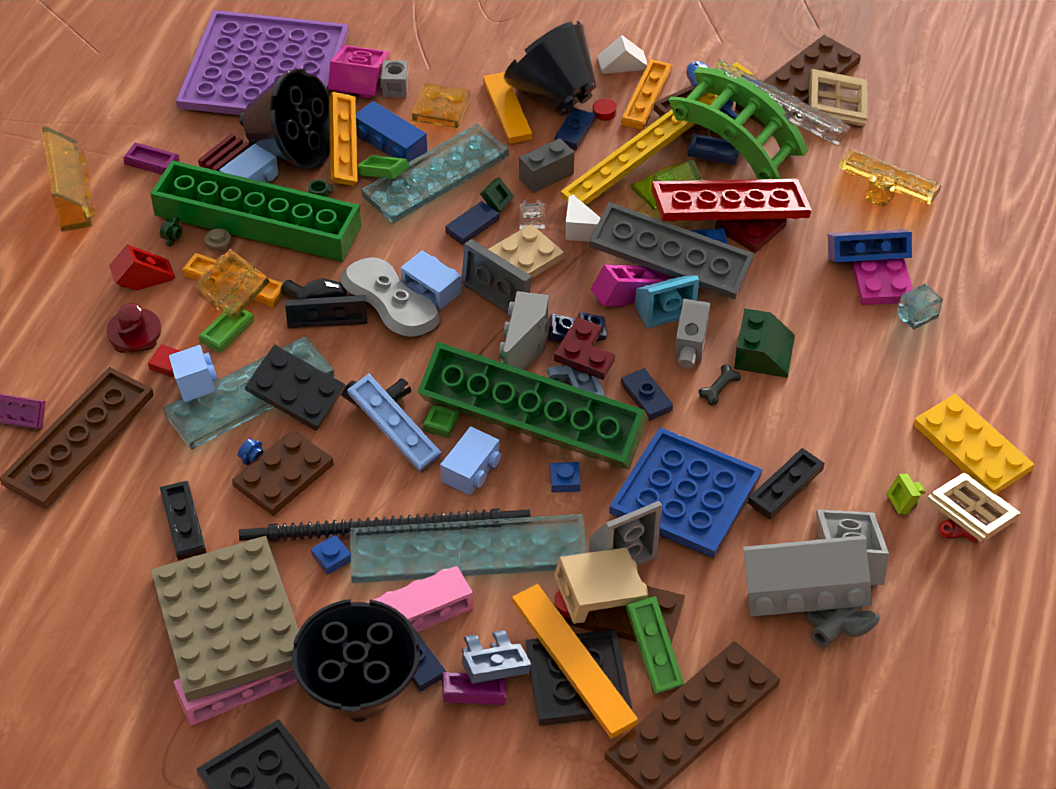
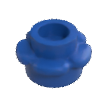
(250, 451)

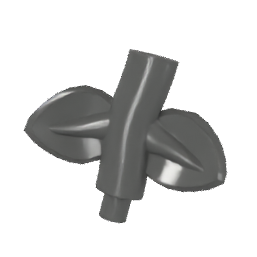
(834, 622)

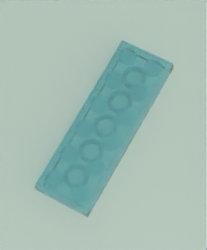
(435, 173)
(231, 405)

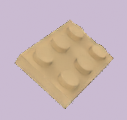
(529, 251)

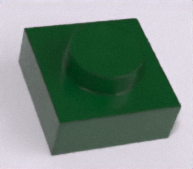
(497, 194)

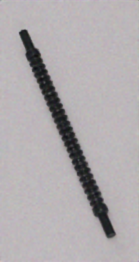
(274, 532)

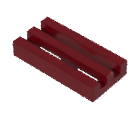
(221, 153)

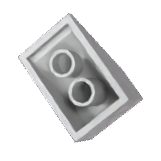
(851, 523)
(634, 530)

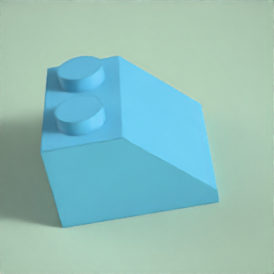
(664, 300)

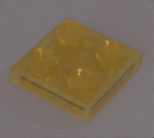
(441, 105)

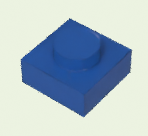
(565, 477)
(331, 554)

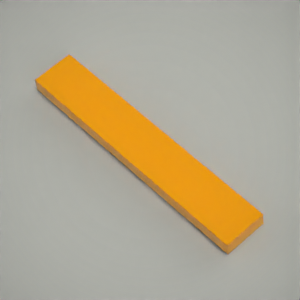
(575, 661)

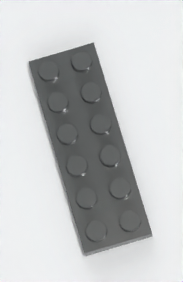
(671, 250)

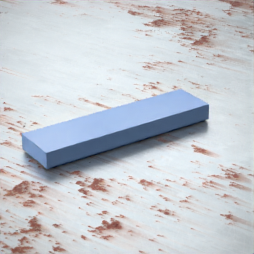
(394, 422)

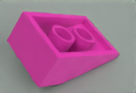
(357, 71)

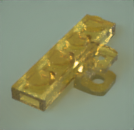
(887, 179)

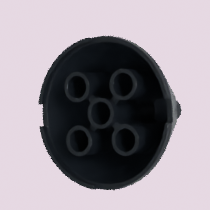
(555, 69)
(291, 119)
(355, 657)

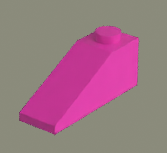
(618, 283)

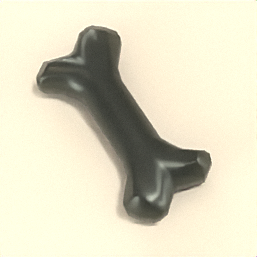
(711, 393)

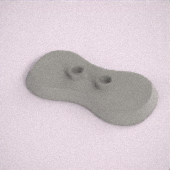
(397, 305)

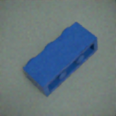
(390, 132)
(869, 245)

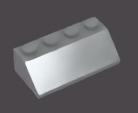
(807, 576)

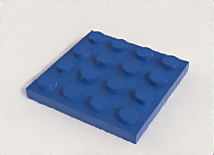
(696, 486)

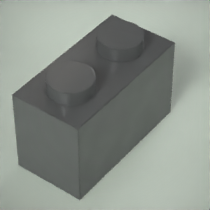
(546, 165)

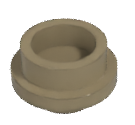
(217, 239)

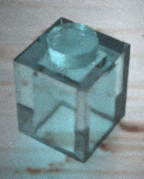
(919, 306)

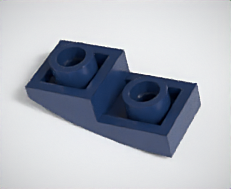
(560, 325)

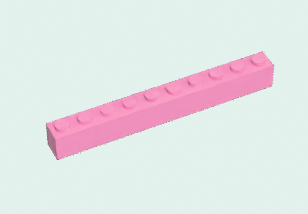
(421, 602)

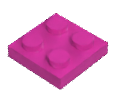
(881, 280)

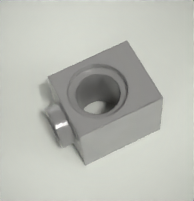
(395, 78)

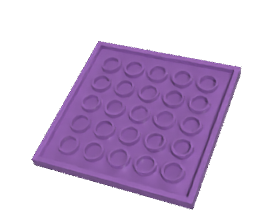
(249, 52)

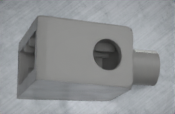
(692, 339)

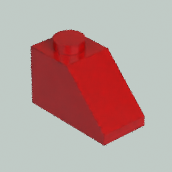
(140, 269)

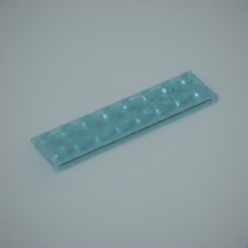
(473, 546)

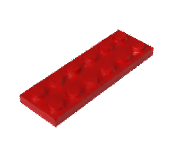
(730, 199)

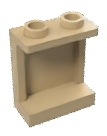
(598, 581)

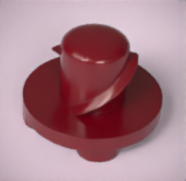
(133, 329)

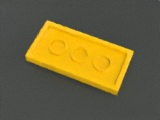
(973, 444)

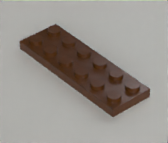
(821, 55)
(76, 437)
(692, 719)

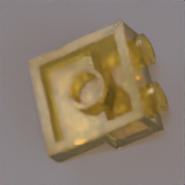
(231, 284)

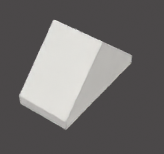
(621, 57)
(579, 221)

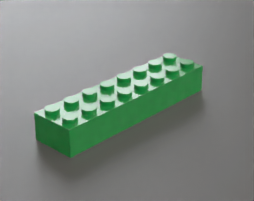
(257, 210)
(533, 405)

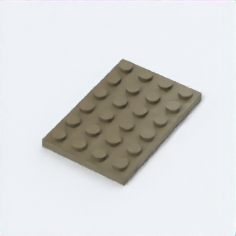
(226, 617)

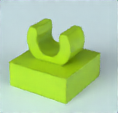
(904, 493)

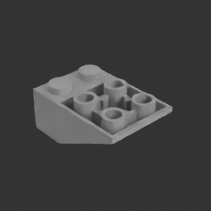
(526, 331)

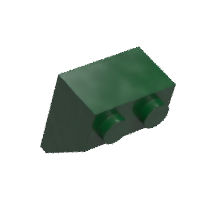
(764, 344)

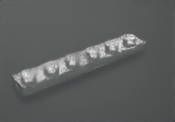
(795, 110)

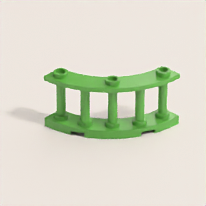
(754, 102)

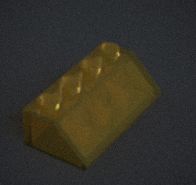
(68, 180)

